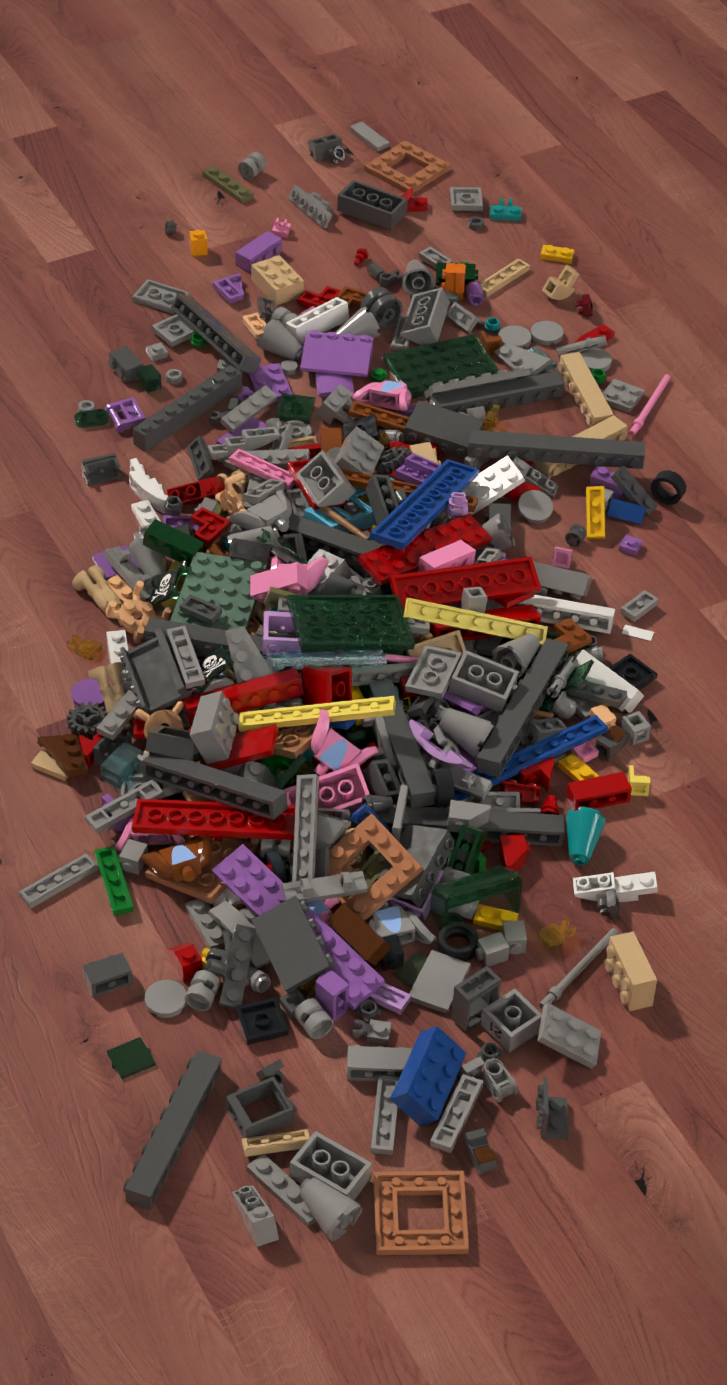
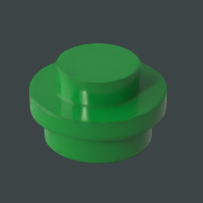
(197, 340)
(378, 375)
(599, 375)

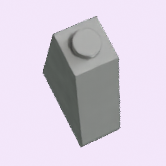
(330, 830)

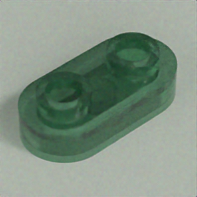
(91, 418)

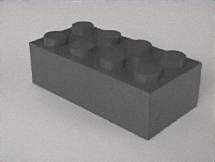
(372, 204)

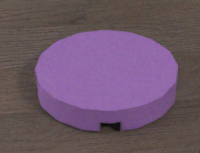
(86, 691)

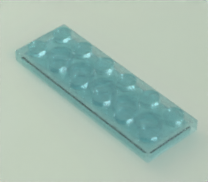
(318, 659)

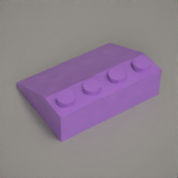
(337, 353)

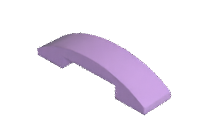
(423, 737)

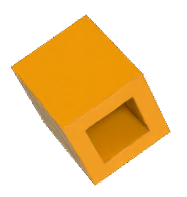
(198, 242)

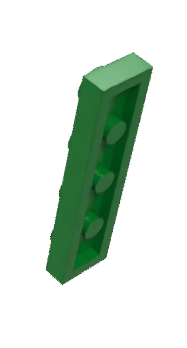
(113, 881)

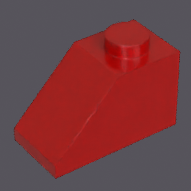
(513, 850)
(185, 960)

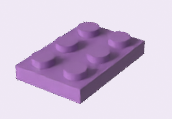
(272, 377)

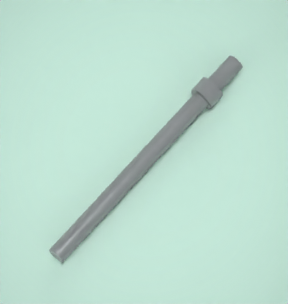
(556, 991)

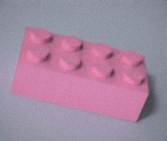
(338, 789)

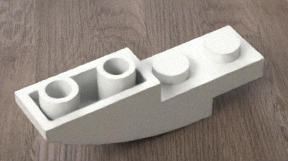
(145, 487)
(626, 887)

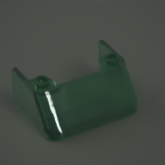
(475, 888)

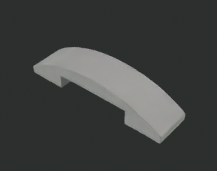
(228, 916)

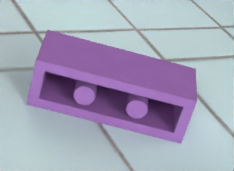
(259, 249)

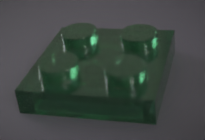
(295, 408)

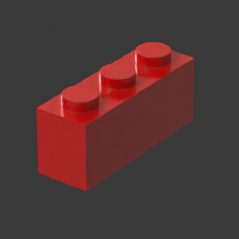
(599, 791)

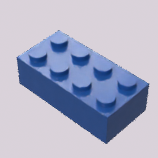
(428, 1076)

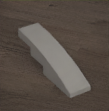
(250, 440)

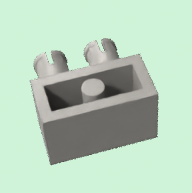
(335, 404)

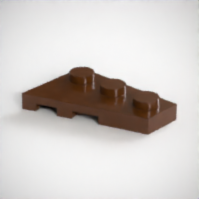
(66, 753)

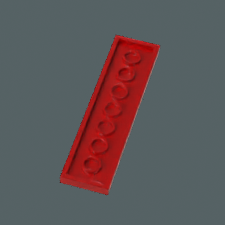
(389, 561)
(446, 585)
(209, 819)

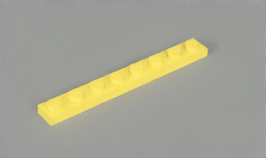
(472, 620)
(310, 713)

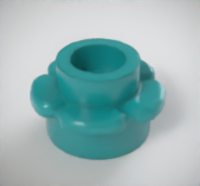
(492, 324)

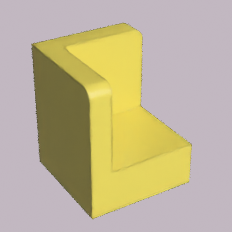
(639, 784)

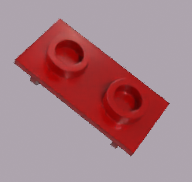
(528, 791)

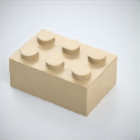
(277, 280)
(630, 971)

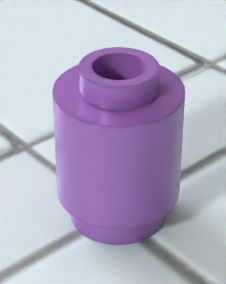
(474, 293)

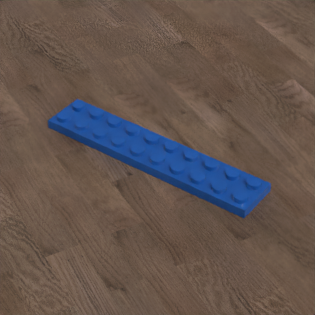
(423, 504)

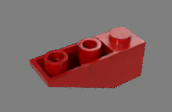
(196, 491)

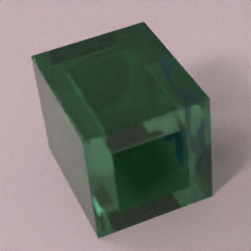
(149, 378)

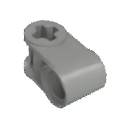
(499, 1082)

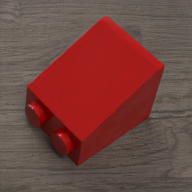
(326, 684)

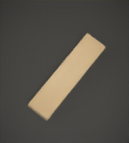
(504, 277)

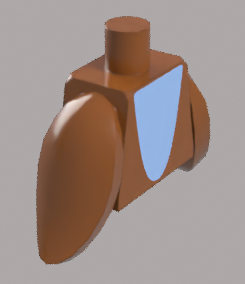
(181, 860)

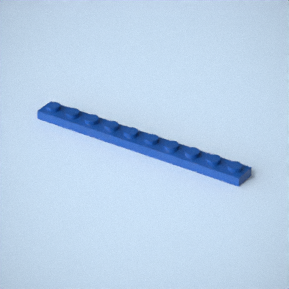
(545, 749)

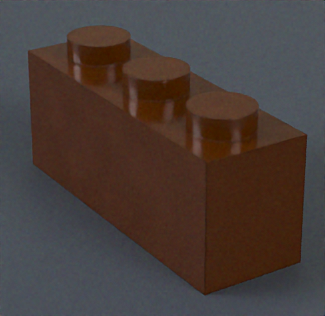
(358, 934)

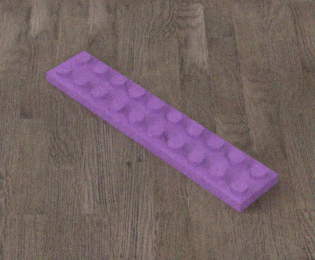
(261, 891)

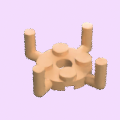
(229, 498)
(135, 607)
(160, 717)

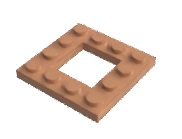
(381, 167)
(402, 872)
(392, 1241)

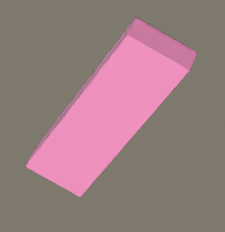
(261, 467)

